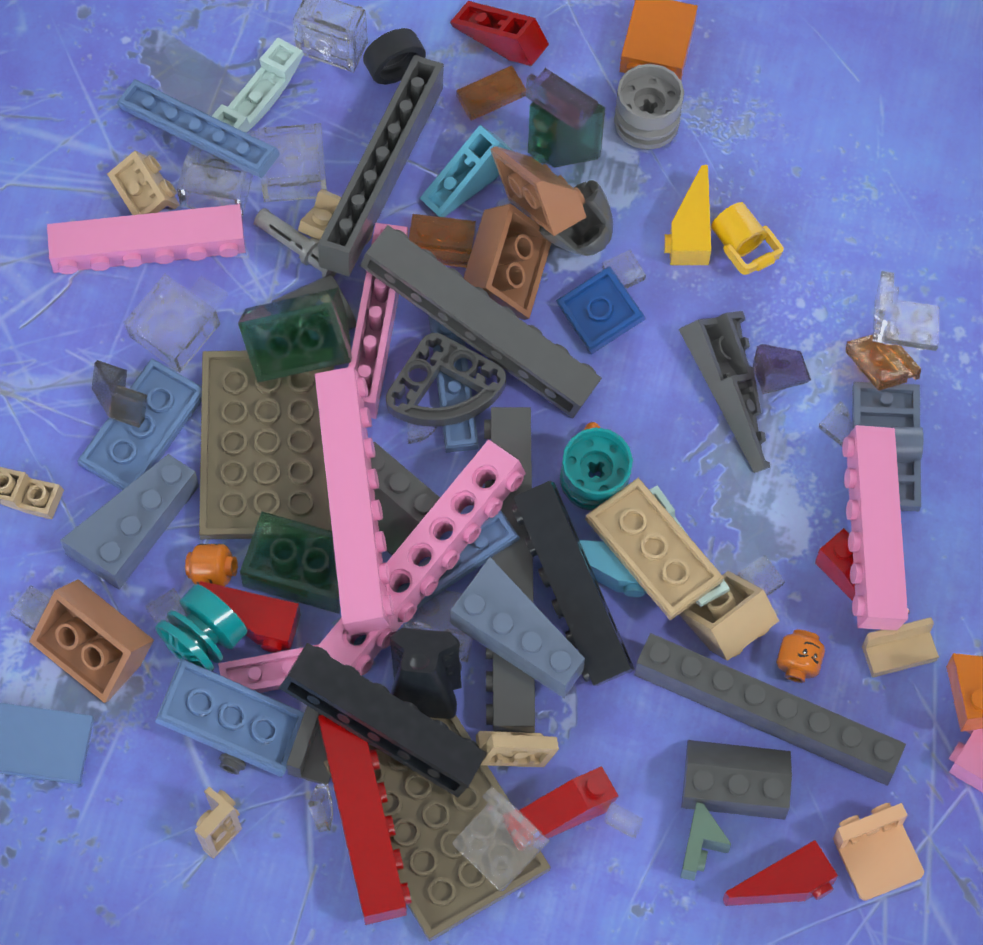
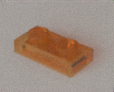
(491, 93)

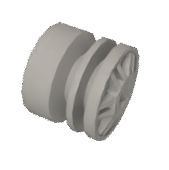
(648, 106)

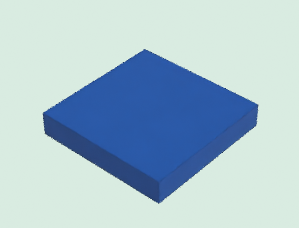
(600, 310)

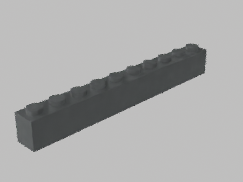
(512, 688)

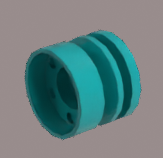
(592, 452)
(206, 624)

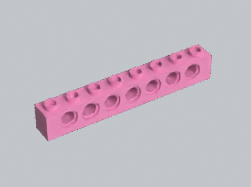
(424, 541)

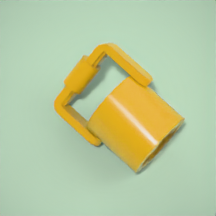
(743, 234)

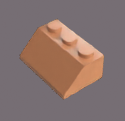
(539, 191)
(508, 258)
(90, 639)

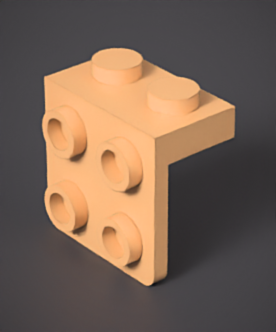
(878, 851)

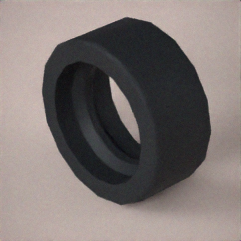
(391, 55)

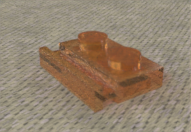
(446, 238)
(882, 363)

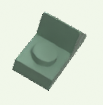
(703, 834)

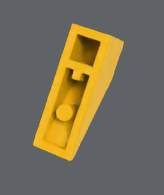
(690, 228)

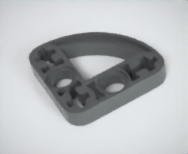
(444, 363)

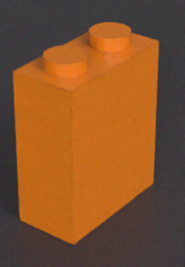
(659, 35)

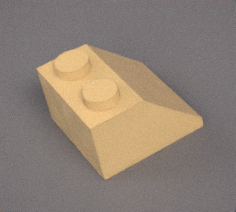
(733, 618)

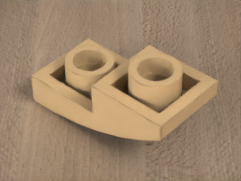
(29, 494)

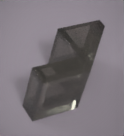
(116, 399)

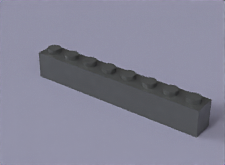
(380, 166)
(480, 321)
(769, 709)

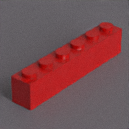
(364, 824)

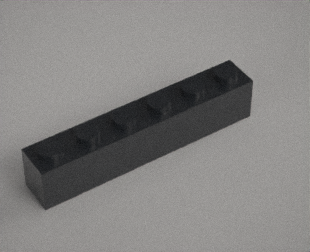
(572, 582)
(383, 720)

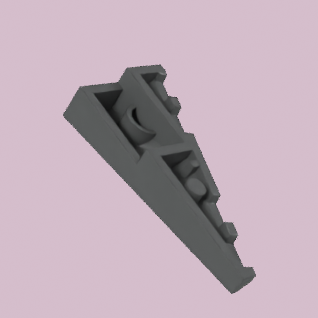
(721, 357)

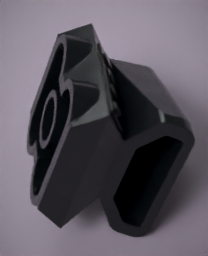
(426, 670)

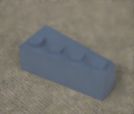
(131, 523)
(514, 628)

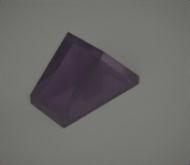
(779, 368)

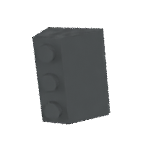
(402, 499)
(737, 779)

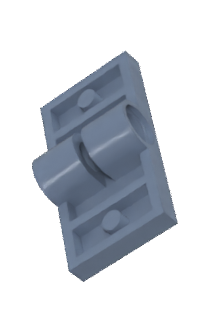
(898, 409)

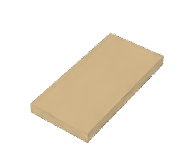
(654, 548)

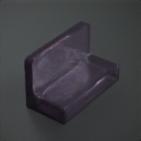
(560, 98)

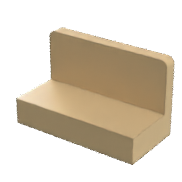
(901, 648)

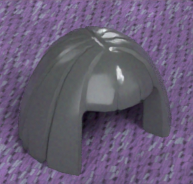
(591, 233)

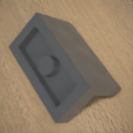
(309, 751)

